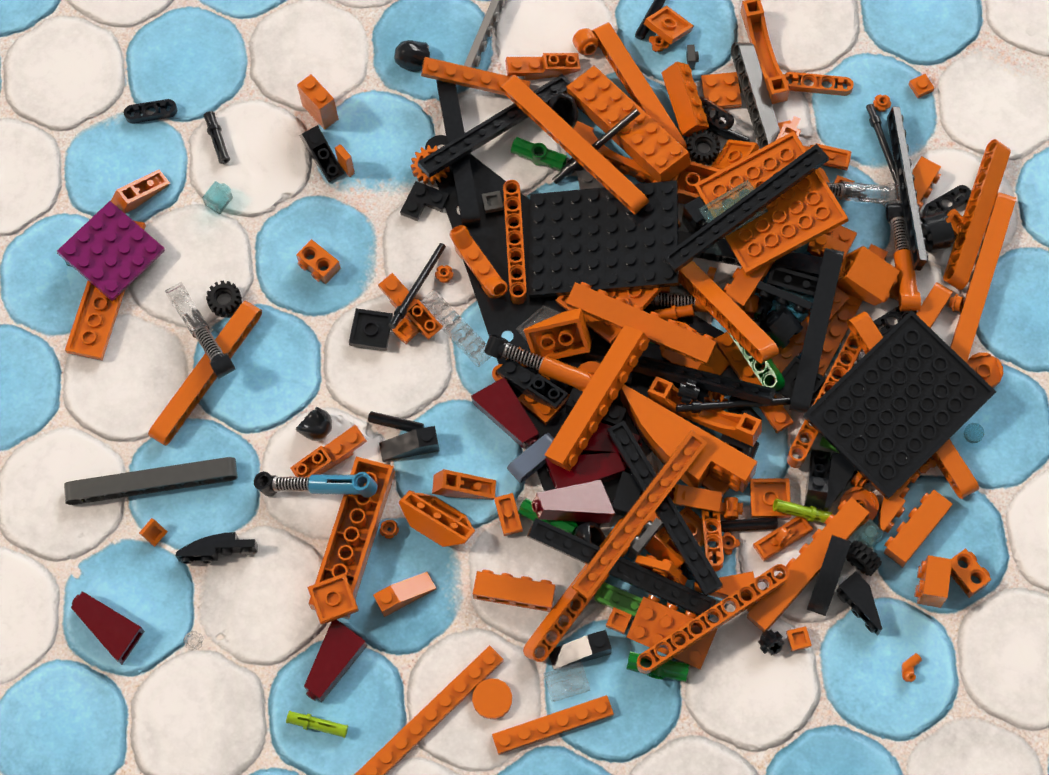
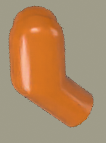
(908, 667)

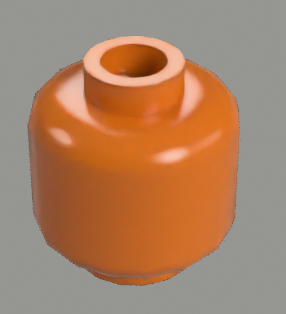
(585, 41)

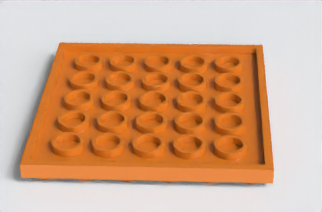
(791, 219)

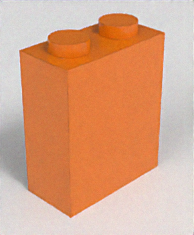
(317, 101)

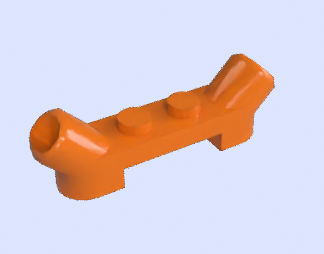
(478, 263)

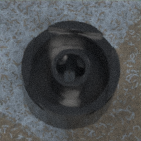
(937, 232)
(781, 326)

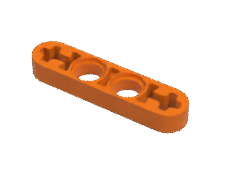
(817, 83)
(709, 536)

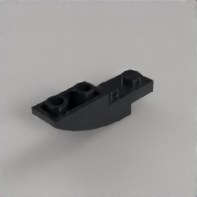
(532, 385)
(207, 548)

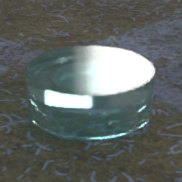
(973, 433)

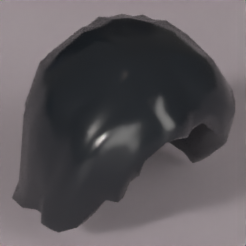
(411, 54)
(565, 107)
(315, 425)
(590, 532)

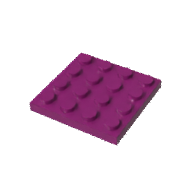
(110, 251)

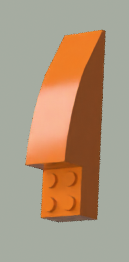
(664, 433)

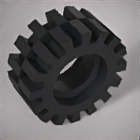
(705, 138)
(220, 289)
(863, 558)

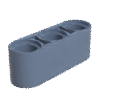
(531, 459)

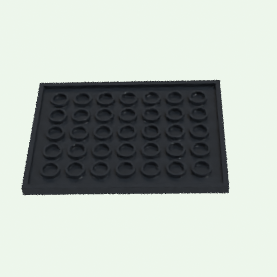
(600, 241)
(899, 404)

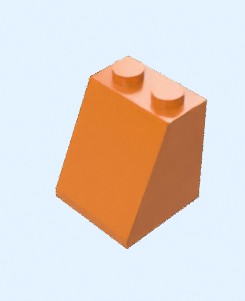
(867, 276)

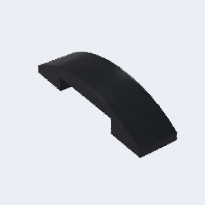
(829, 575)

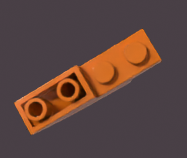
(543, 67)
(416, 312)
(330, 455)
(894, 505)

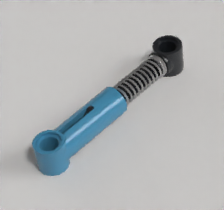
(317, 484)

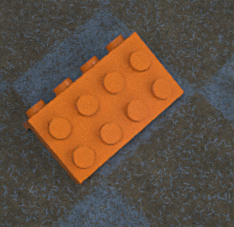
(657, 621)

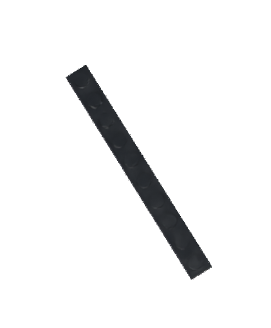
(486, 130)
(906, 187)
(746, 208)
(705, 380)
(667, 511)
(622, 569)

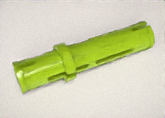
(809, 513)
(318, 724)

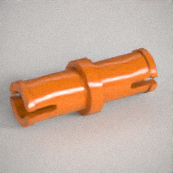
(676, 312)

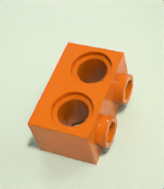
(321, 259)
(963, 575)

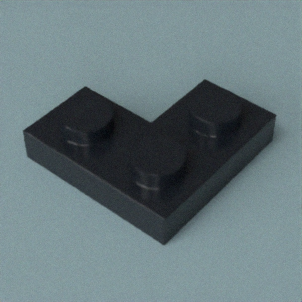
(421, 196)

